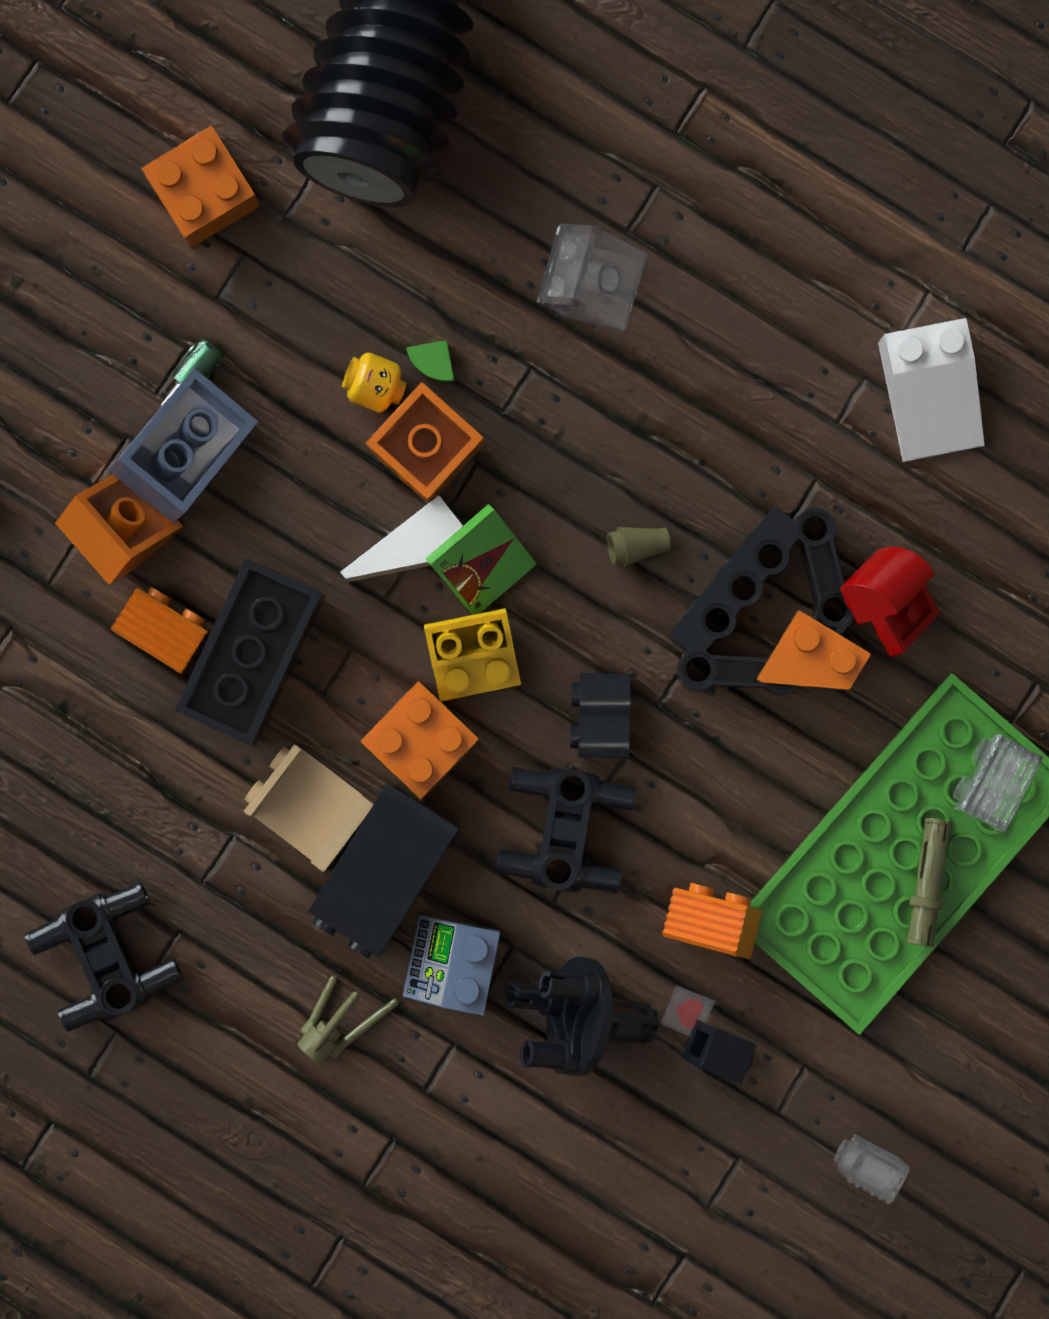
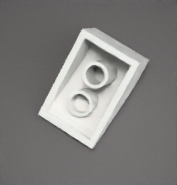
(933, 389)

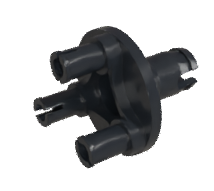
(579, 1017)

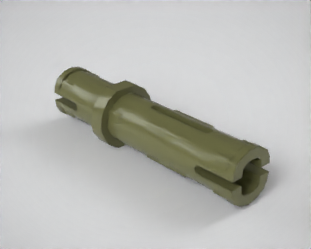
(929, 882)

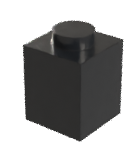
(719, 1051)

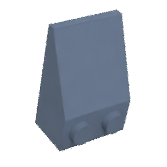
(183, 446)

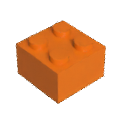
(201, 186)
(425, 443)
(420, 740)

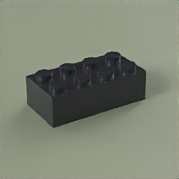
(250, 652)

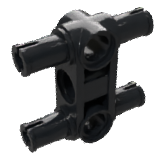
(565, 830)
(104, 956)

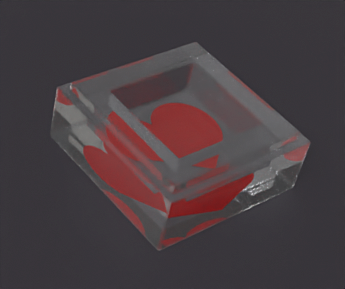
(685, 1009)

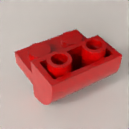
(893, 596)

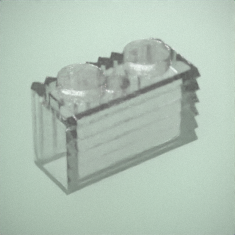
(997, 782)
(871, 1168)

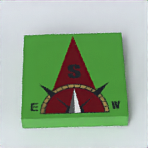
(481, 560)

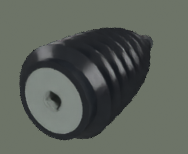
(378, 98)

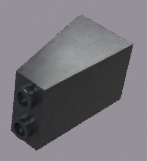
(382, 871)

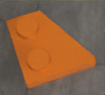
(813, 657)

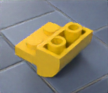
(472, 654)

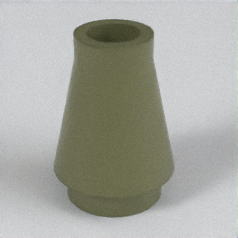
(635, 544)

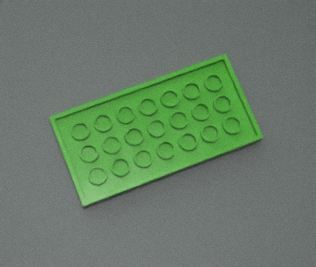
(842, 898)

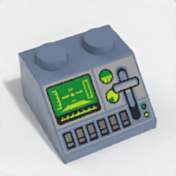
(451, 964)

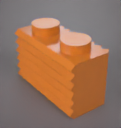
(161, 630)
(712, 922)

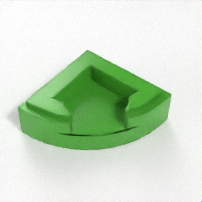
(432, 360)

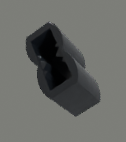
(602, 715)

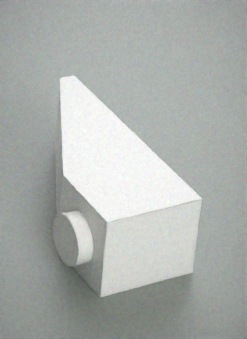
(407, 544)

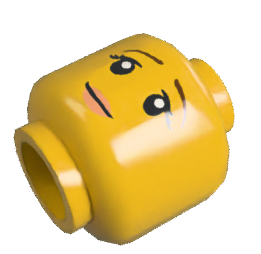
(374, 382)

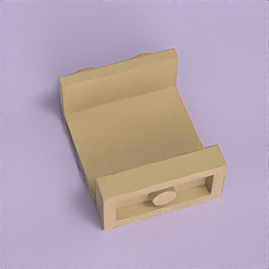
(308, 806)

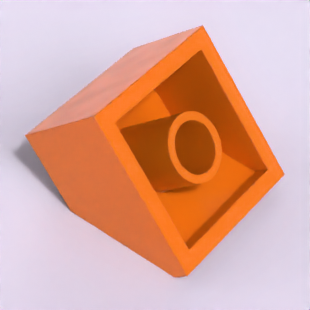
(114, 528)

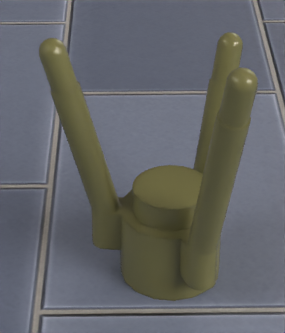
(321, 1038)

